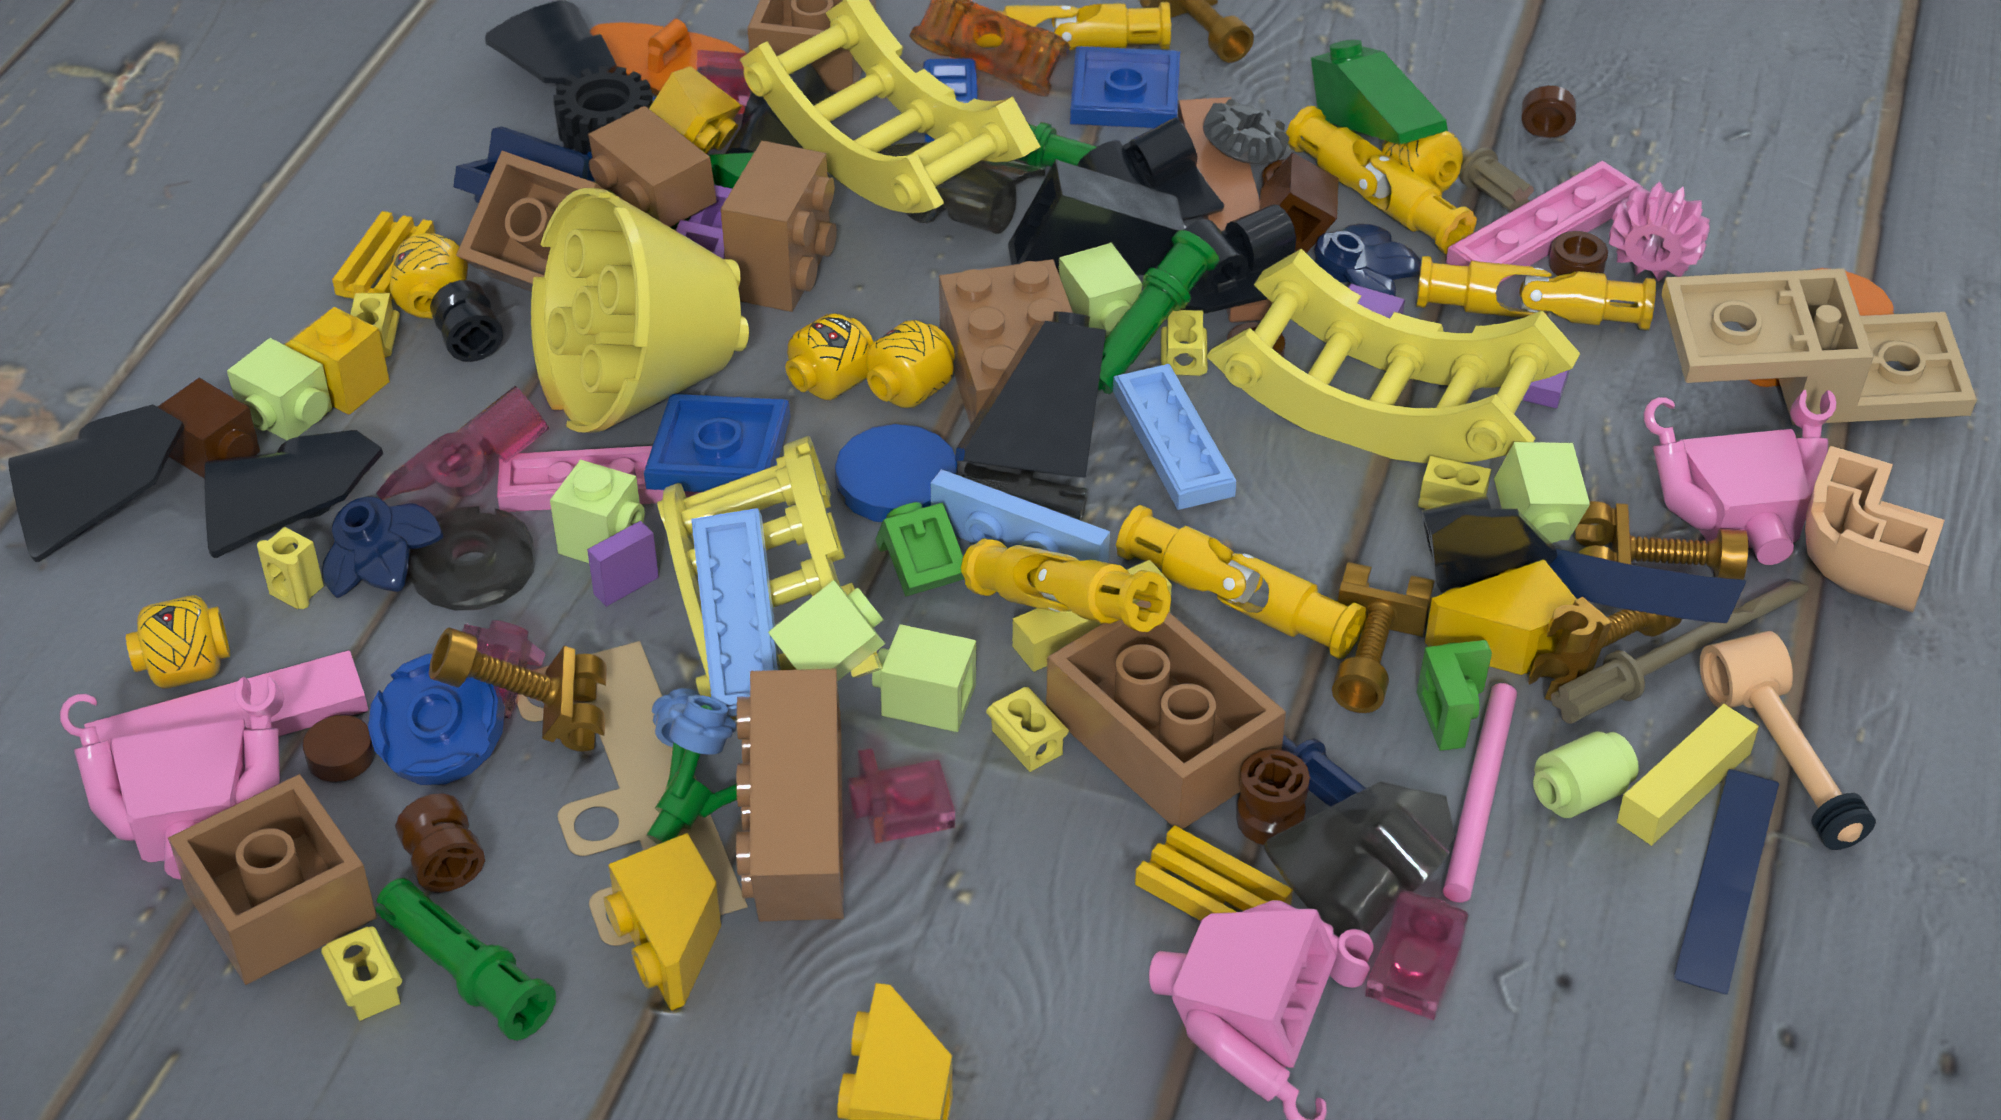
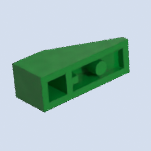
(1372, 95)

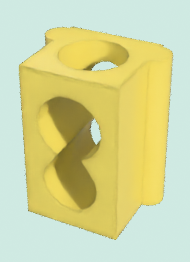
(379, 312)
(1186, 327)
(1452, 482)
(290, 572)
(1027, 710)
(364, 996)

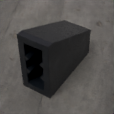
(1090, 209)
(1042, 403)

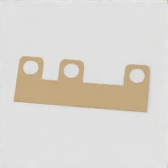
(642, 773)

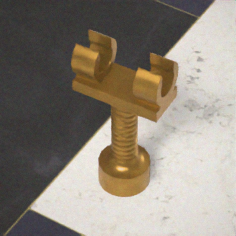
(1227, 36)
(1724, 554)
(1585, 635)
(565, 679)
(1362, 680)

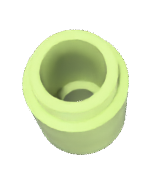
(1585, 773)

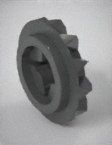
(1260, 138)

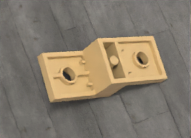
(1815, 341)

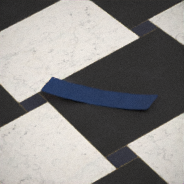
(1648, 588)
(1726, 882)

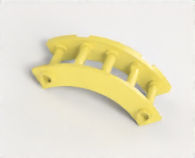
(900, 183)
(1406, 348)
(795, 480)

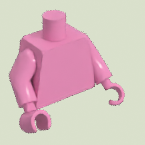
(1745, 479)
(177, 777)
(1255, 989)

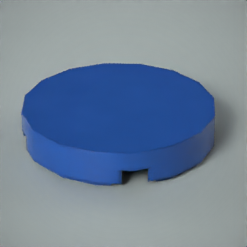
(891, 468)
(434, 729)

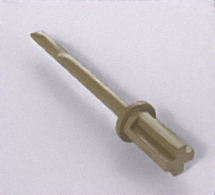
(1486, 173)
(1624, 676)

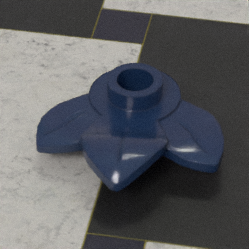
(1366, 257)
(375, 544)

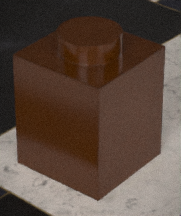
(1307, 197)
(214, 426)

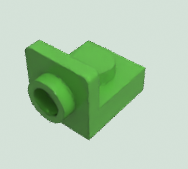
(921, 547)
(1450, 689)

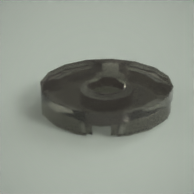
(476, 583)

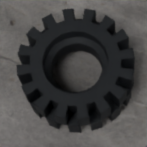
(595, 102)

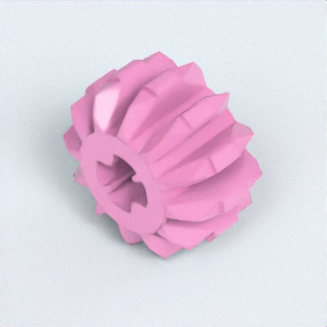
(1659, 231)

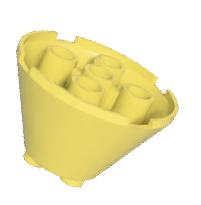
(627, 311)

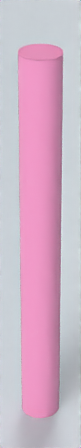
(1480, 793)

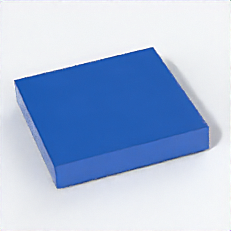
(1124, 87)
(715, 440)

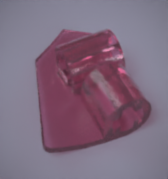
(501, 429)

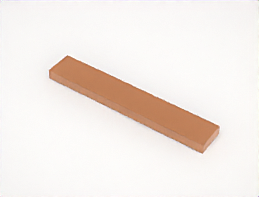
(1229, 180)

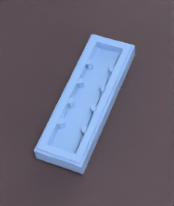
(1174, 437)
(993, 514)
(734, 601)

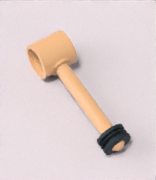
(1755, 674)

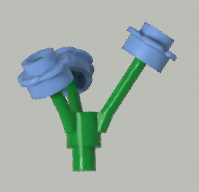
(692, 727)

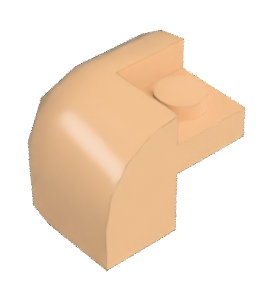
(1863, 541)

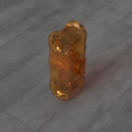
(955, 26)

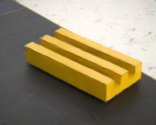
(375, 254)
(1213, 870)

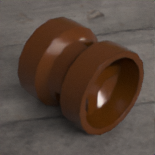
(1272, 794)
(439, 841)

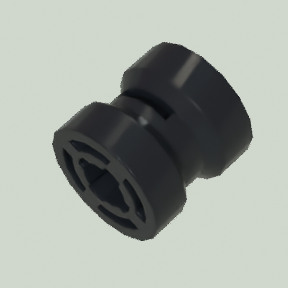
(466, 321)

